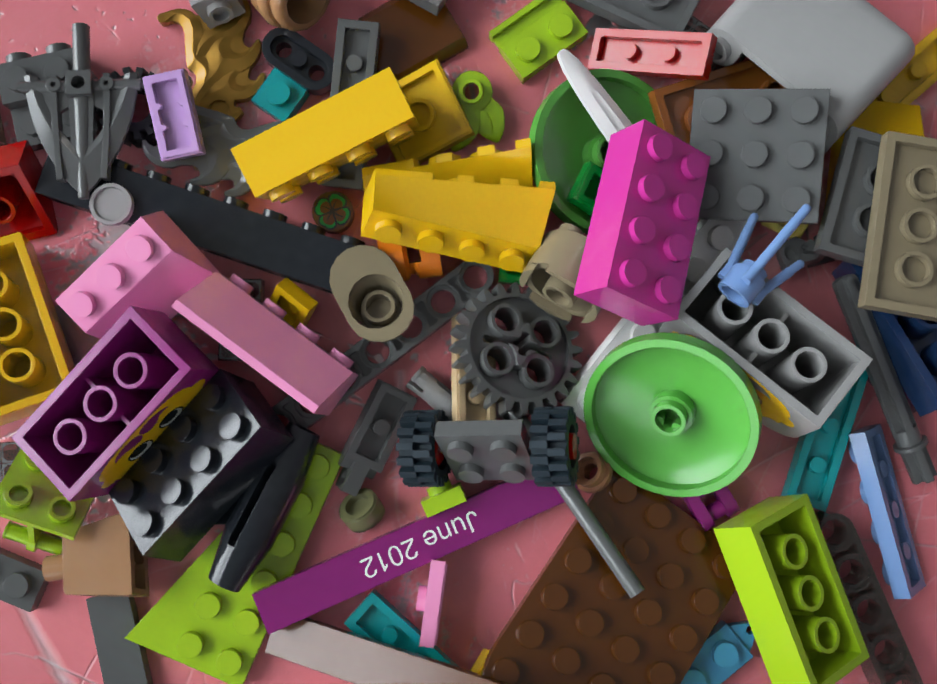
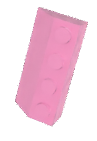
(268, 342)

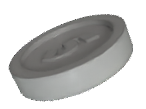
(111, 204)

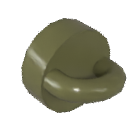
(362, 511)

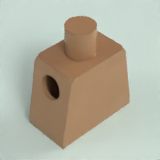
(100, 562)

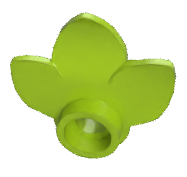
(483, 112)

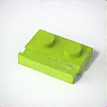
(536, 35)

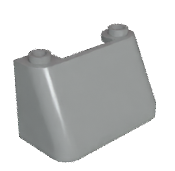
(817, 46)

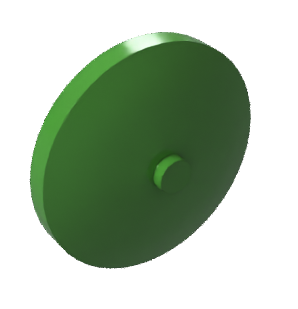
(567, 136)
(673, 414)

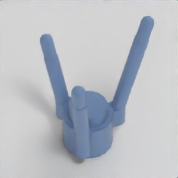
(744, 281)

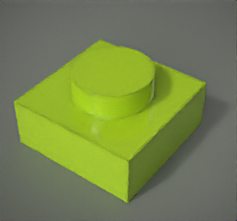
(443, 498)

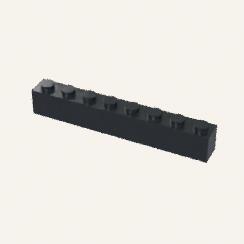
(219, 226)

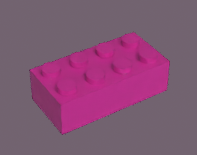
(643, 225)

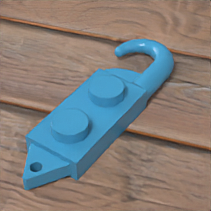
(721, 654)

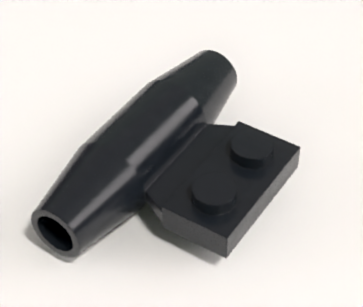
(262, 511)

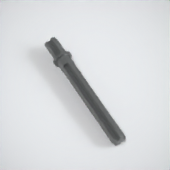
(881, 372)

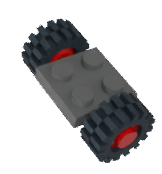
(489, 449)

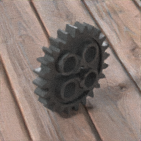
(514, 351)

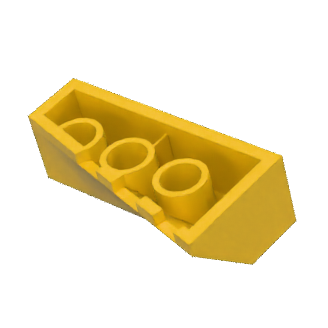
(485, 165)
(457, 216)

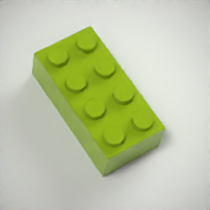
(791, 592)

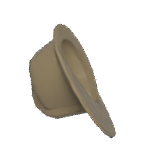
(371, 293)

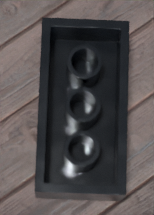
(199, 467)

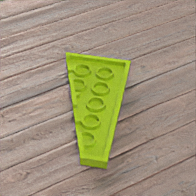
(223, 628)

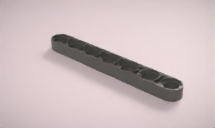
(398, 347)

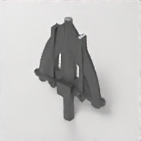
(84, 158)

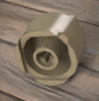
(554, 274)

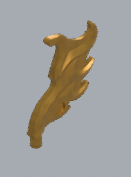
(219, 60)

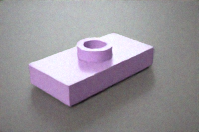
(174, 115)

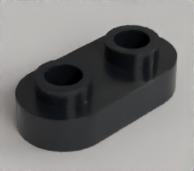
(302, 61)

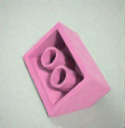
(141, 269)

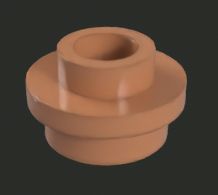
(602, 478)

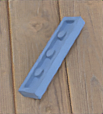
(889, 519)

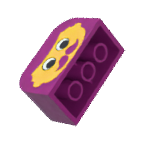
(114, 404)

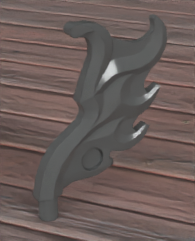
(218, 164)

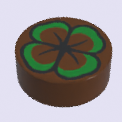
(333, 212)

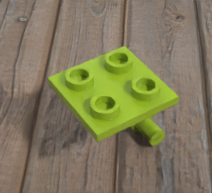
(36, 502)

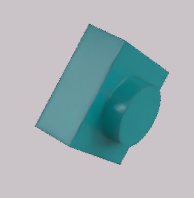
(280, 96)

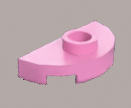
(430, 602)

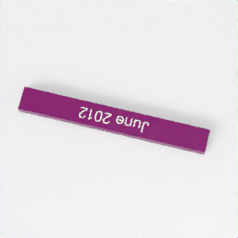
(400, 552)

